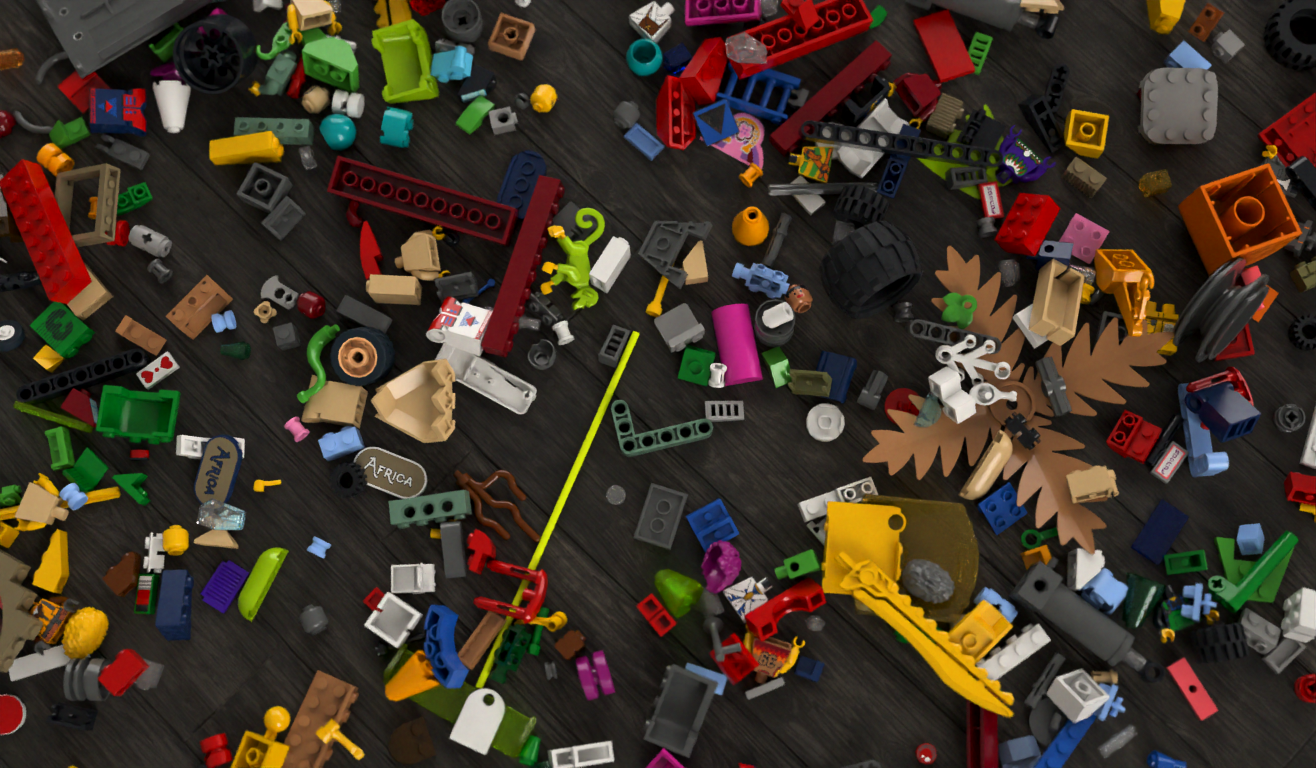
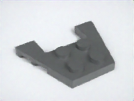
(665, 243)

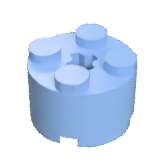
(1104, 591)

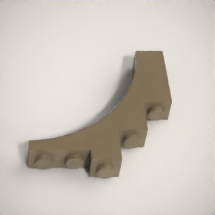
(16, 602)

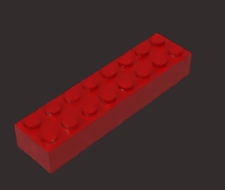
(788, 41)
(45, 232)

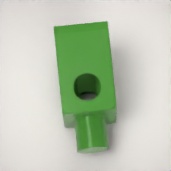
(807, 562)

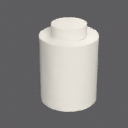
(777, 315)

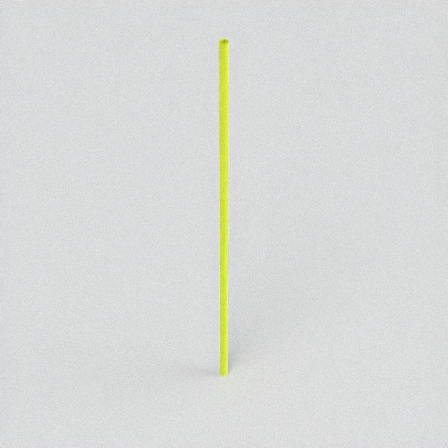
(562, 499)

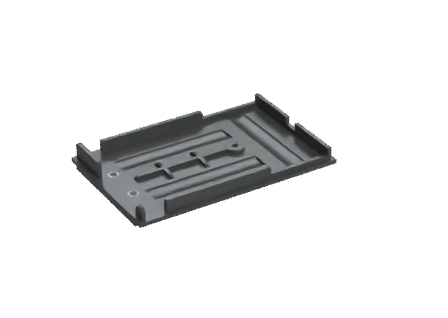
(110, 26)

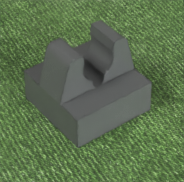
(801, 98)

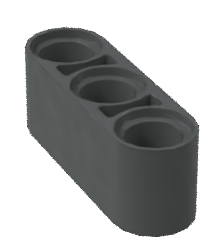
(363, 314)
(453, 549)

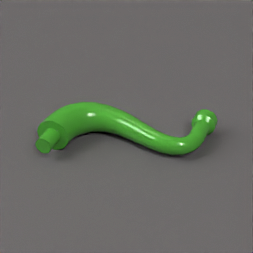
(314, 350)

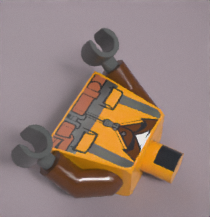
(55, 615)

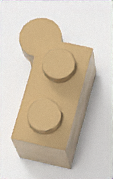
(1091, 484)

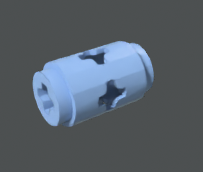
(992, 597)

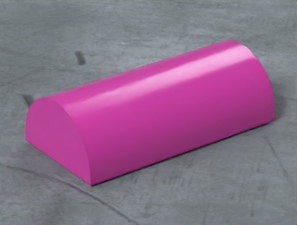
(721, 11)
(736, 344)

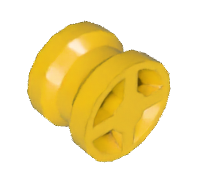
(1086, 292)

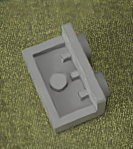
(1259, 632)

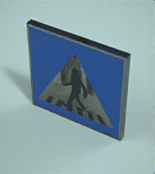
(716, 122)

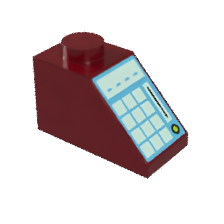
(82, 406)

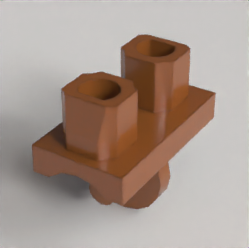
(1206, 22)

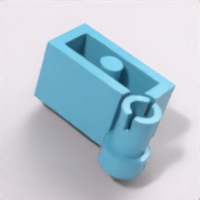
(452, 64)

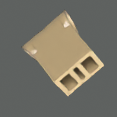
(335, 404)

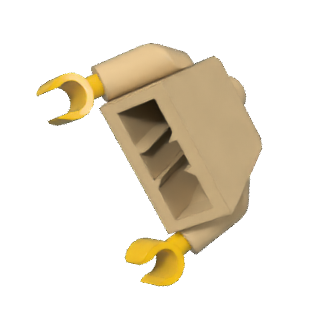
(421, 255)

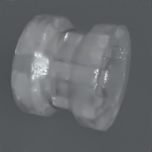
(766, 10)

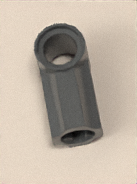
(871, 392)

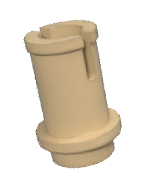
(1105, 676)

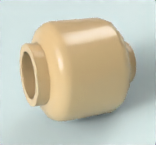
(316, 99)

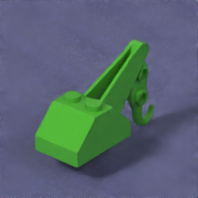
(323, 57)

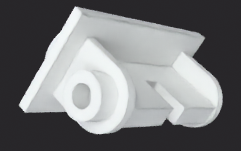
(153, 560)

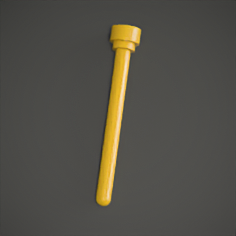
(654, 308)

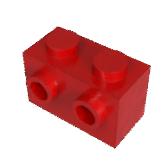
(123, 671)

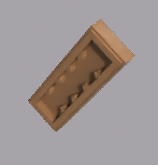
(481, 639)

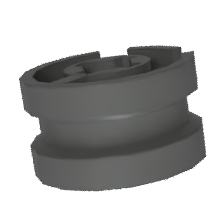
(1284, 424)

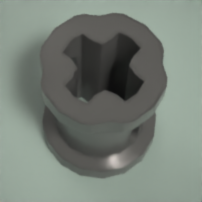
(159, 270)

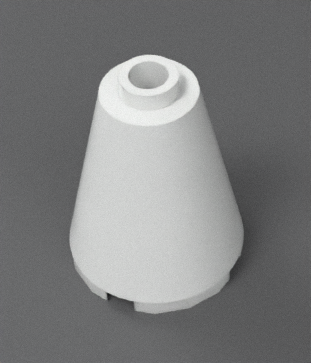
(172, 103)

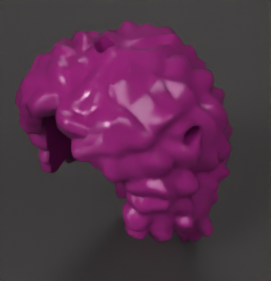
(720, 566)

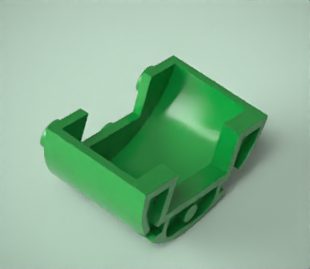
(138, 414)

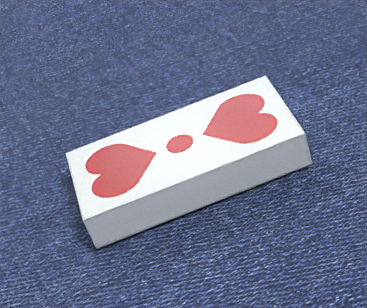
(157, 370)

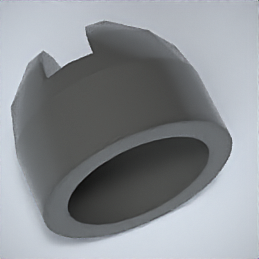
(519, 103)

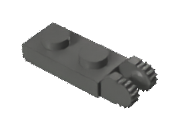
(124, 152)

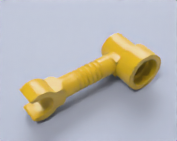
(553, 623)
(331, 731)

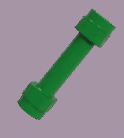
(534, 647)

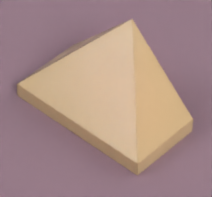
(217, 538)

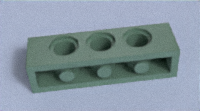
(287, 130)
(400, 508)

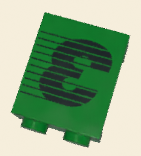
(62, 329)

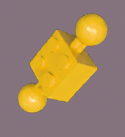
(263, 750)

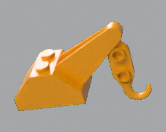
(1128, 278)

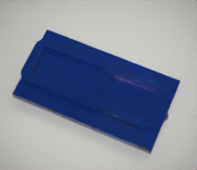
(1159, 532)

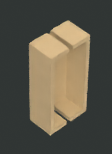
(1056, 302)

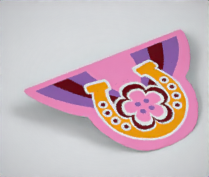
(746, 144)

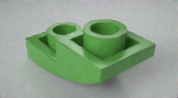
(473, 115)

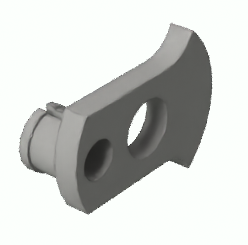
(271, 286)

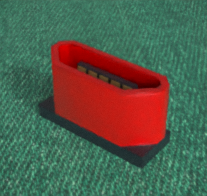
(139, 455)

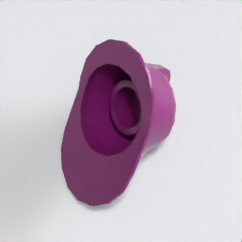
(168, 73)

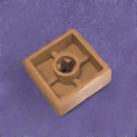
(505, 28)

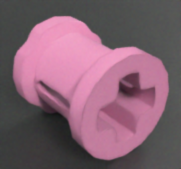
(296, 429)

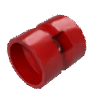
(216, 750)

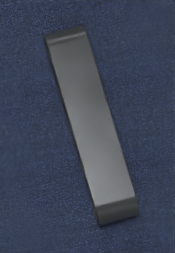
(944, 334)

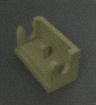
(810, 382)

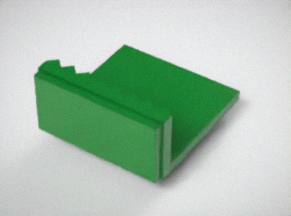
(696, 365)
(86, 471)

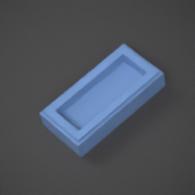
(644, 141)

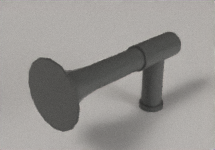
(714, 626)

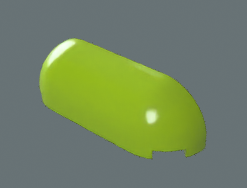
(260, 581)

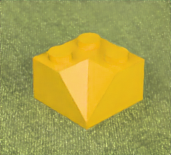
(1086, 132)

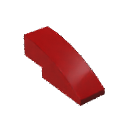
(369, 252)

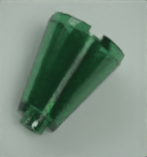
(1140, 599)

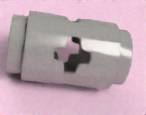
(141, 236)

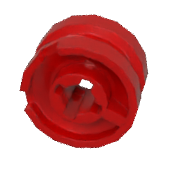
(121, 233)
(1301, 689)

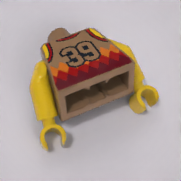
(772, 655)

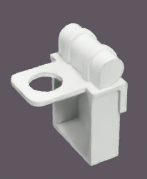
(412, 578)

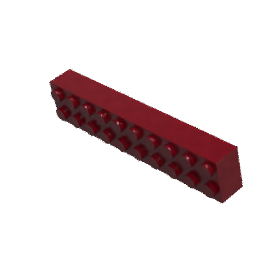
(423, 201)

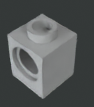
(497, 115)

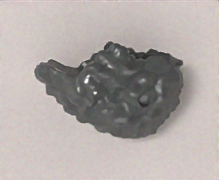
(927, 581)

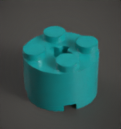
(396, 127)

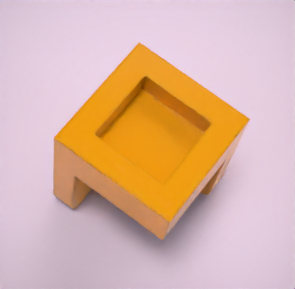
(1035, 555)

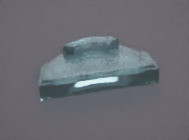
(929, 412)

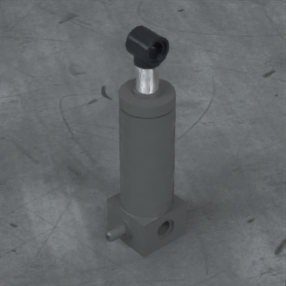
(997, 13)
(1080, 619)

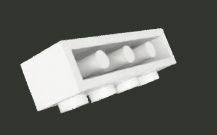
(1014, 651)

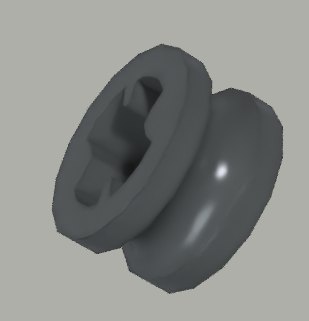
(551, 670)

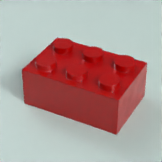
(1027, 224)

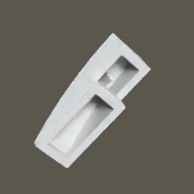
(581, 755)

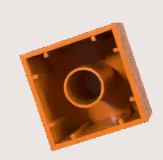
(1239, 218)

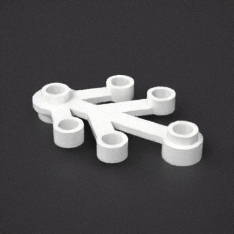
(971, 359)

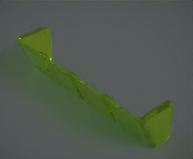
(449, 702)

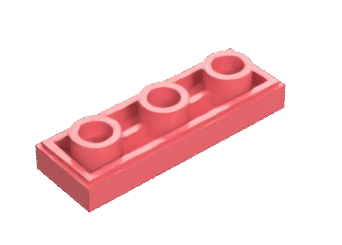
(1199, 698)

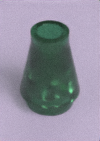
(237, 350)

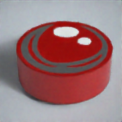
(926, 753)

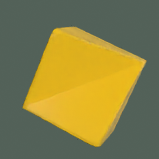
(48, 358)

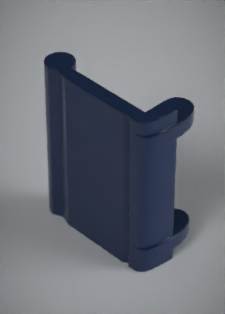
(841, 371)

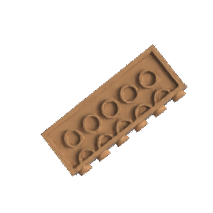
(325, 700)

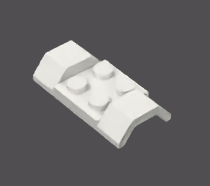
(880, 119)

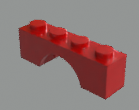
(801, 597)

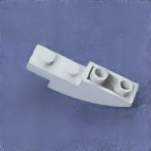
(851, 493)

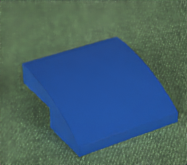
(712, 524)

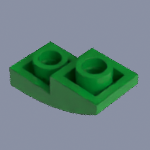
(133, 199)

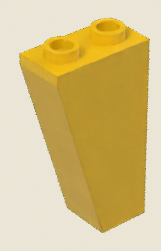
(249, 148)

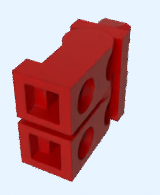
(656, 615)

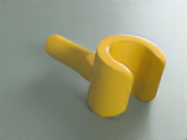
(260, 484)

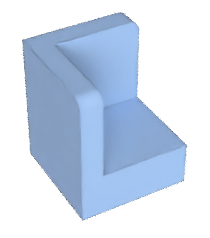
(1250, 539)

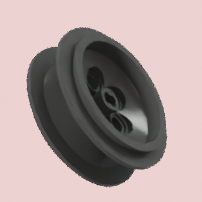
(1220, 310)

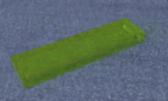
(53, 417)

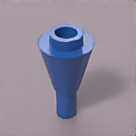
(1159, 760)

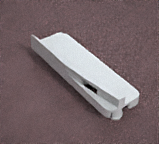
(489, 379)

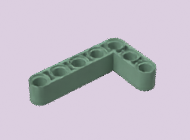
(655, 435)

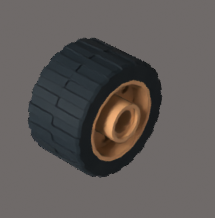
(362, 356)

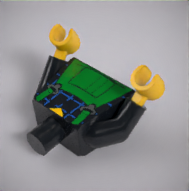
(1168, 616)

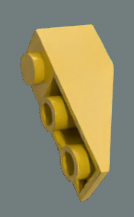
(54, 567)

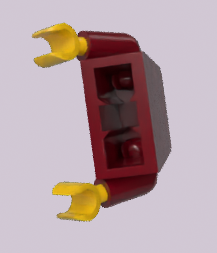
(918, 94)

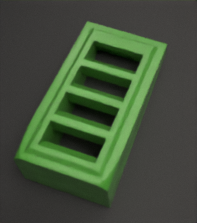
(981, 42)

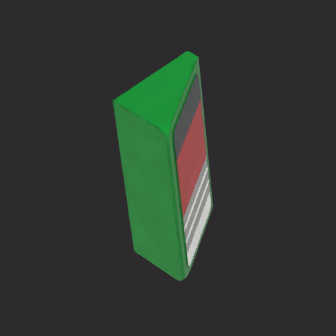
(146, 594)

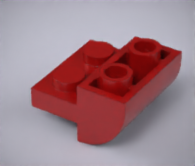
(78, 89)
(1133, 437)
(483, 548)
(736, 664)

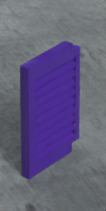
(224, 585)

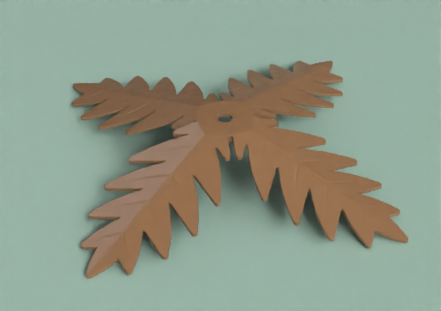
(1081, 375)

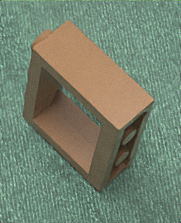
(198, 307)

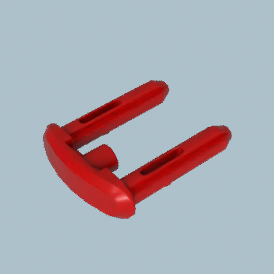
(1230, 374)
(535, 597)

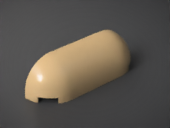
(988, 467)

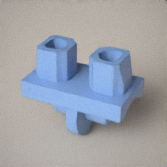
(1195, 593)
(1103, 710)

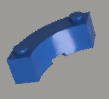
(441, 647)

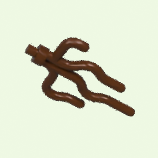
(476, 488)

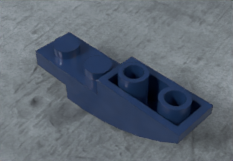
(896, 166)

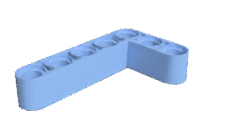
(1198, 443)

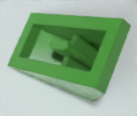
(777, 366)

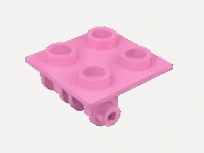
(1085, 237)

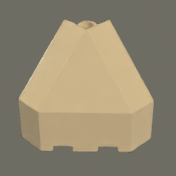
(419, 401)

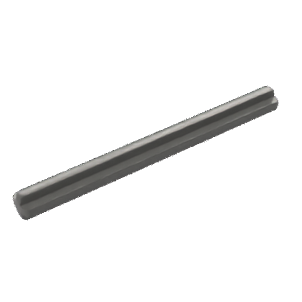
(814, 188)

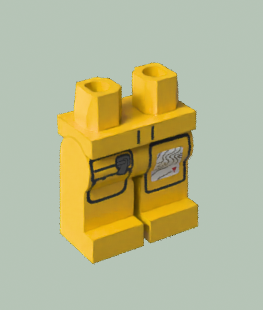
(1162, 322)

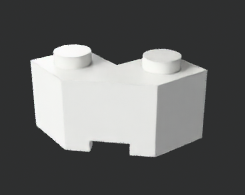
(956, 402)

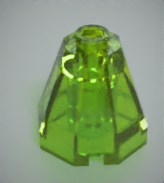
(677, 591)

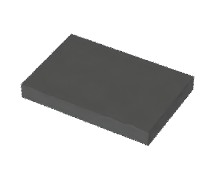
(660, 516)

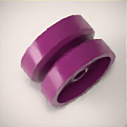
(595, 675)

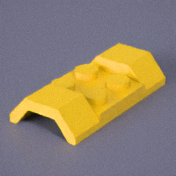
(979, 631)

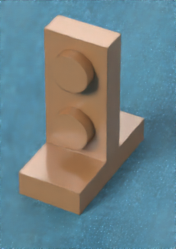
(140, 335)

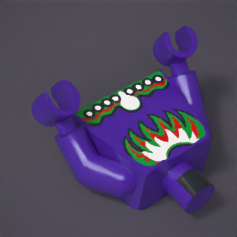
(1019, 161)

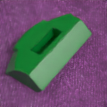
(878, 16)

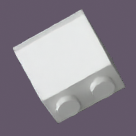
(1082, 567)
(1077, 695)

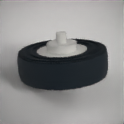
(11, 335)

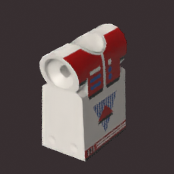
(460, 326)

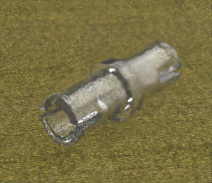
(1117, 741)

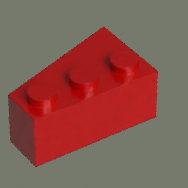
(705, 71)

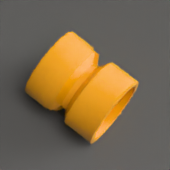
(54, 159)

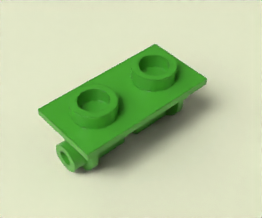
(10, 495)

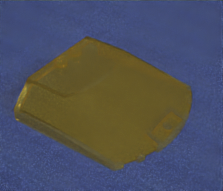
(937, 534)

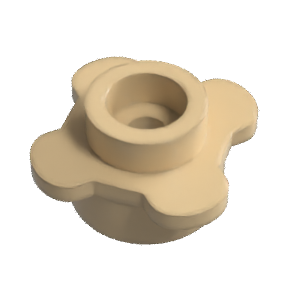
(265, 306)

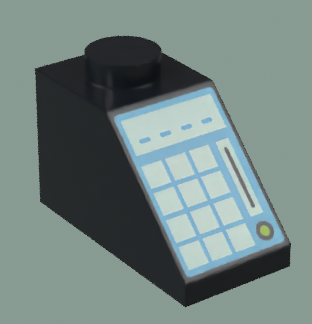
(479, 83)

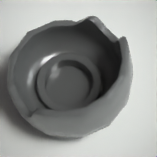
(542, 355)

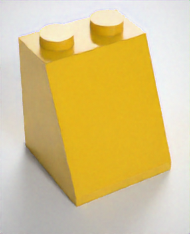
(1164, 14)

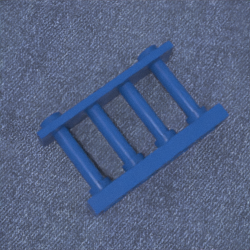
(772, 79)

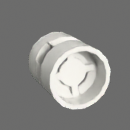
(350, 104)

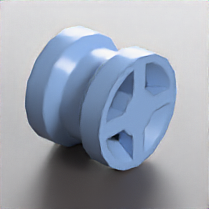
(319, 547)

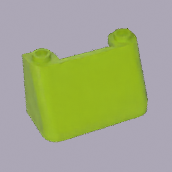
(406, 62)

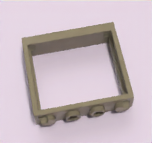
(106, 202)

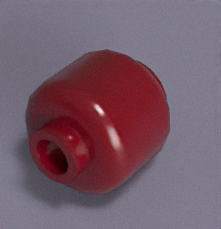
(311, 304)

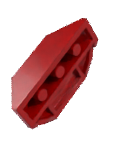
(674, 114)

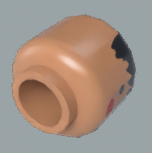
(798, 298)

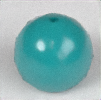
(644, 57)
(338, 131)

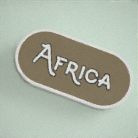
(392, 473)

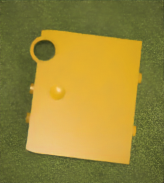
(863, 535)

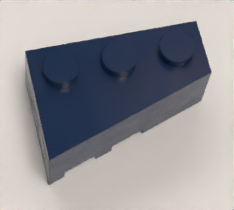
(174, 605)

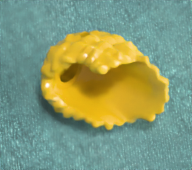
(84, 632)

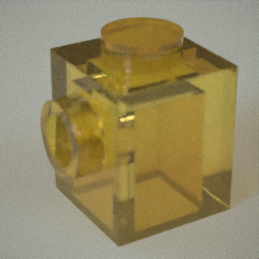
(1155, 183)

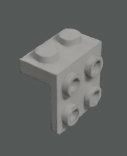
(679, 327)

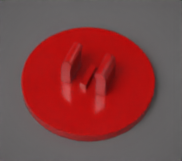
(899, 401)

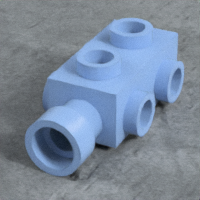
(763, 279)

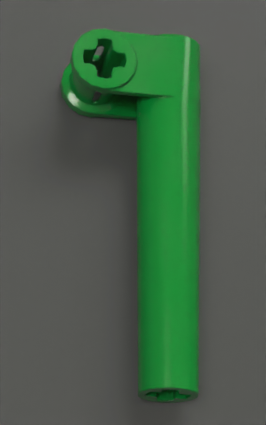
(1234, 596)

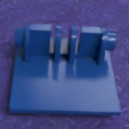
(1001, 508)

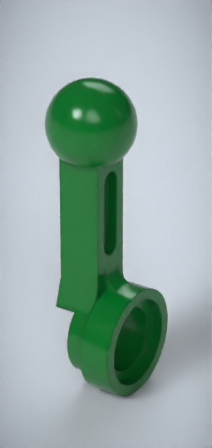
(1039, 537)

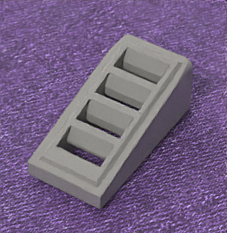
(708, 404)

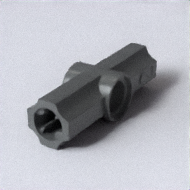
(1053, 386)

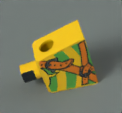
(813, 162)

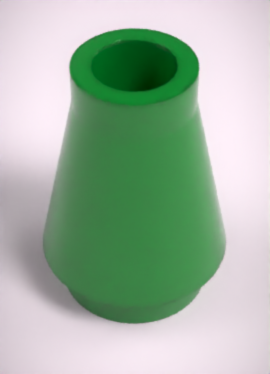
(529, 753)

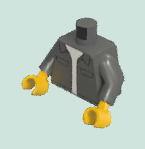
(1279, 171)

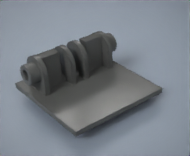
(566, 220)

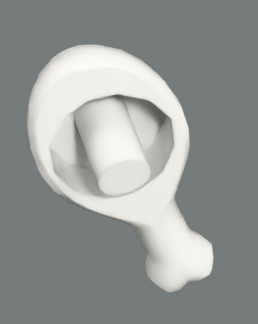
(987, 394)

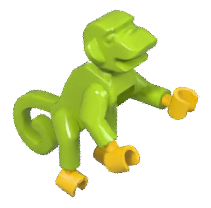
(577, 266)

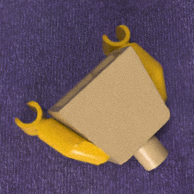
(309, 15)
(40, 505)

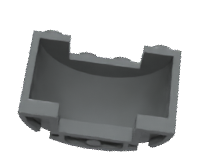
(680, 710)

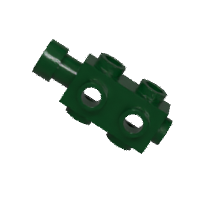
(512, 652)

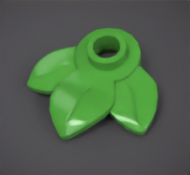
(956, 311)

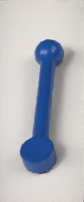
(491, 283)

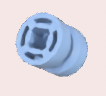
(221, 321)
(73, 496)

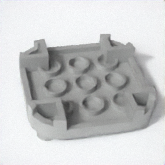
(1178, 106)

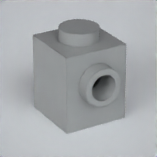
(1226, 45)

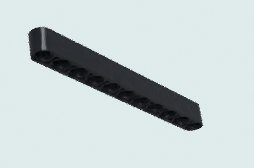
(909, 145)

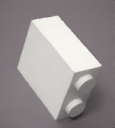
(610, 264)

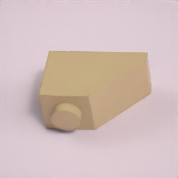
(695, 265)

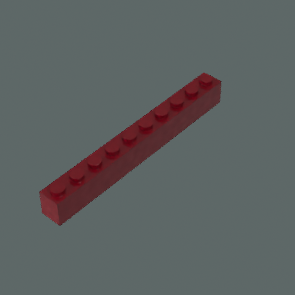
(523, 266)

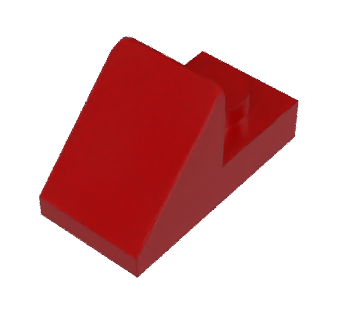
(802, 12)

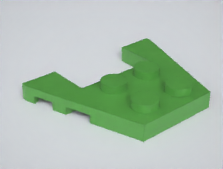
(1236, 569)

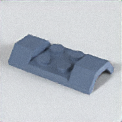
(1019, 753)

